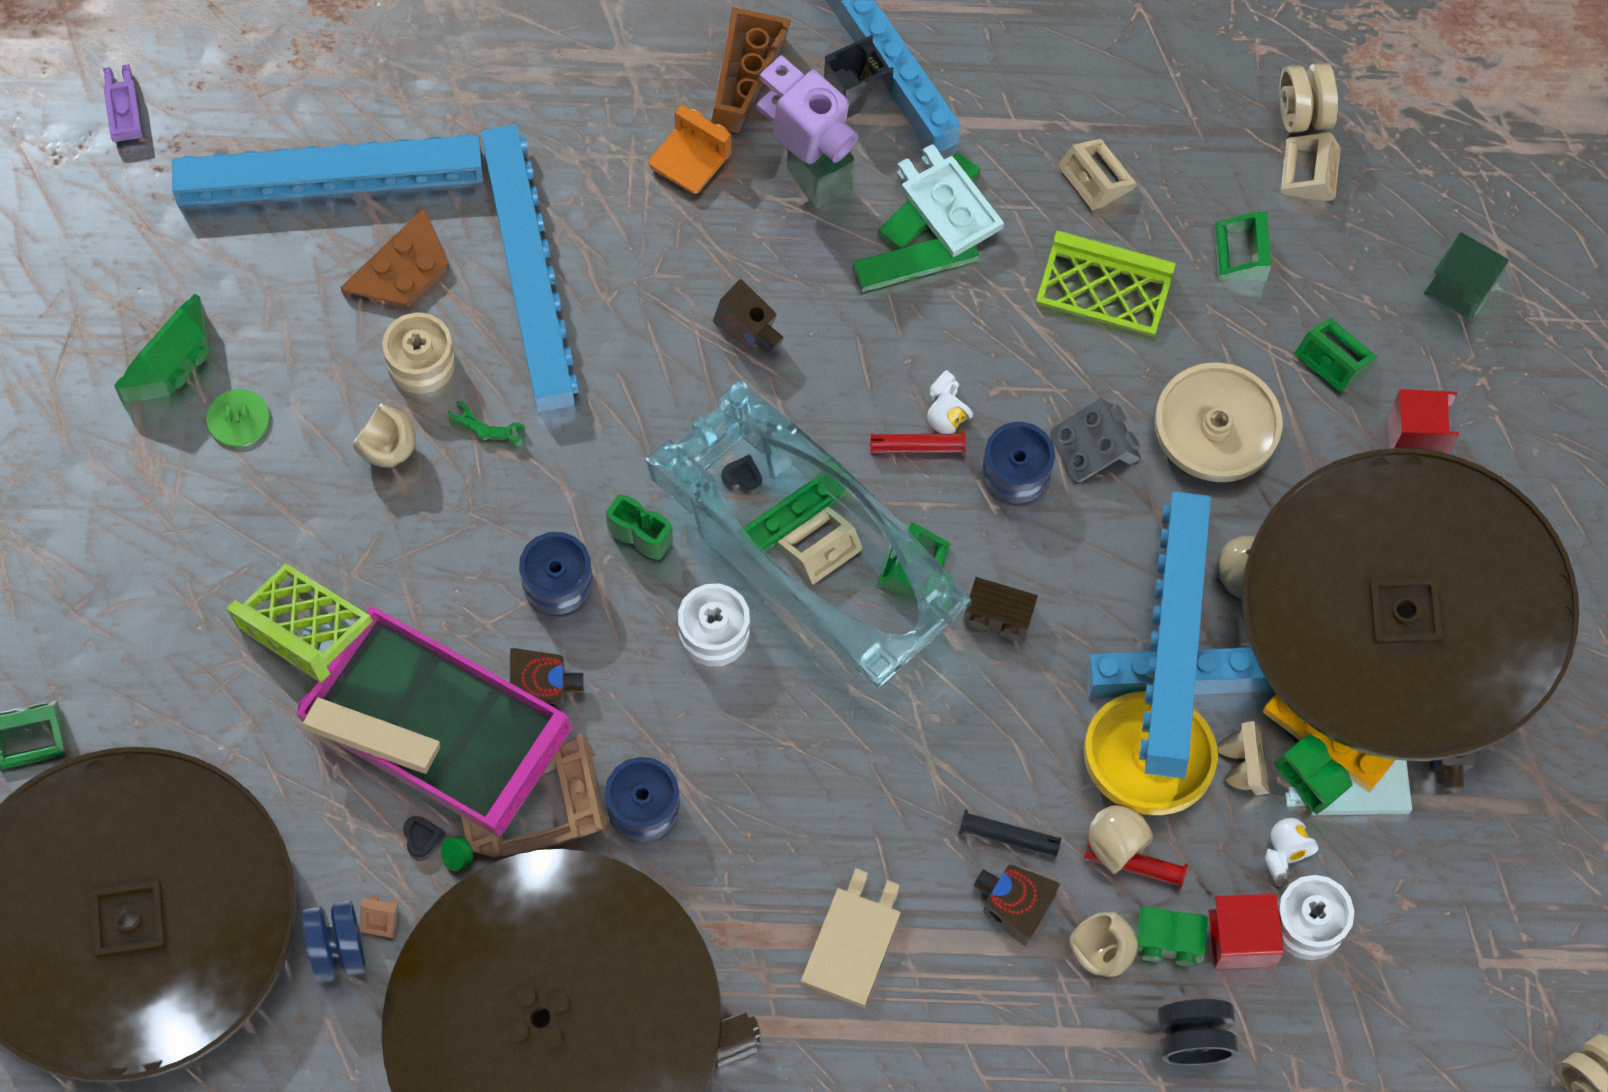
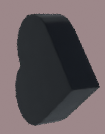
(742, 475)
(422, 837)

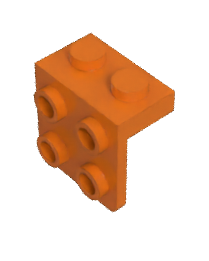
(692, 150)

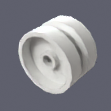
(713, 625)
(1325, 902)

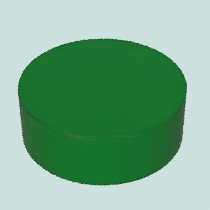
(456, 853)

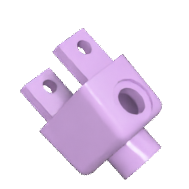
(808, 114)

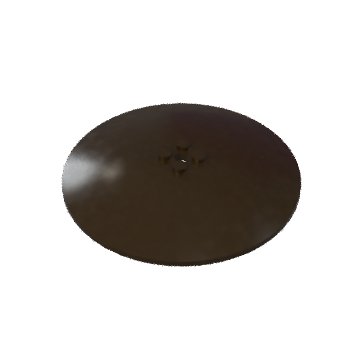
(1422, 533)
(209, 900)
(562, 934)

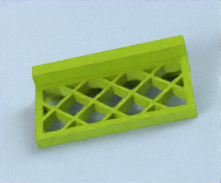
(1110, 258)
(263, 628)

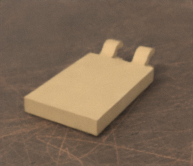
(852, 942)

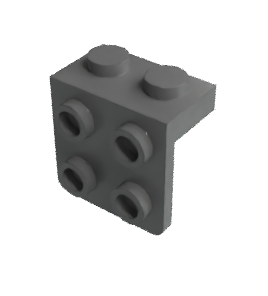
(1095, 440)

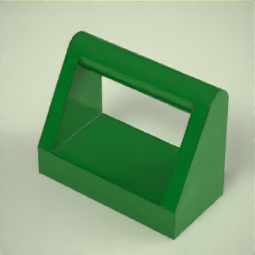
(1257, 225)
(1332, 361)
(893, 575)
(29, 715)

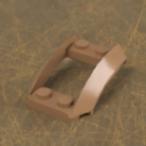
(581, 803)

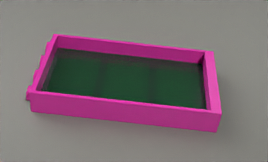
(488, 730)

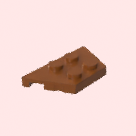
(401, 267)

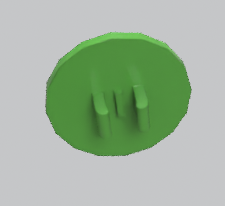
(238, 418)

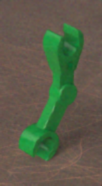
(483, 431)

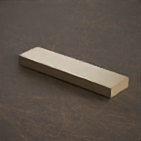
(371, 735)

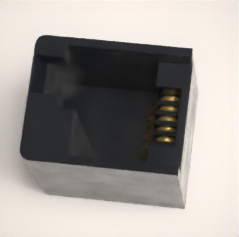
(860, 75)

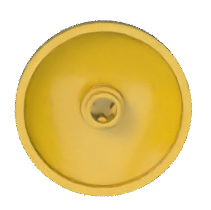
(1115, 766)

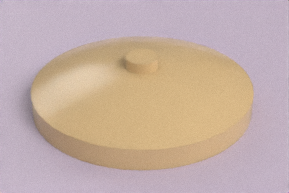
(1218, 422)

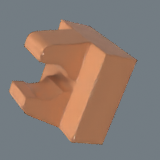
(379, 916)

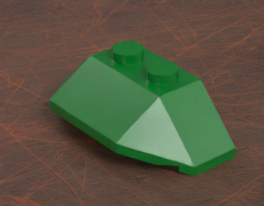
(168, 355)

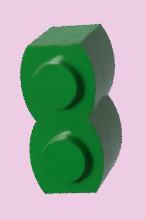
(645, 529)
(1313, 773)
(1171, 936)

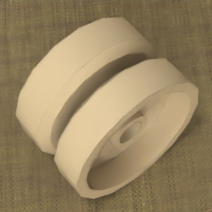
(1308, 97)
(419, 353)
(1587, 1069)

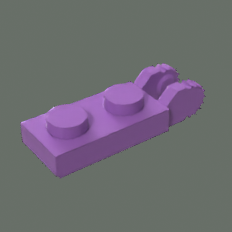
(122, 106)

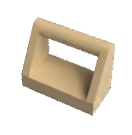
(1326, 169)
(1090, 179)
(826, 553)

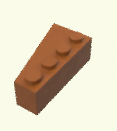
(749, 48)

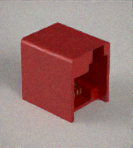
(1422, 420)
(1245, 931)

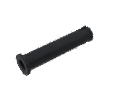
(1010, 834)

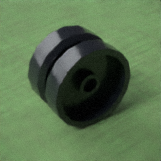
(1197, 1032)

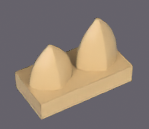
(1249, 746)

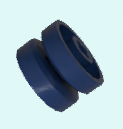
(1018, 462)
(556, 573)
(659, 796)
(328, 941)

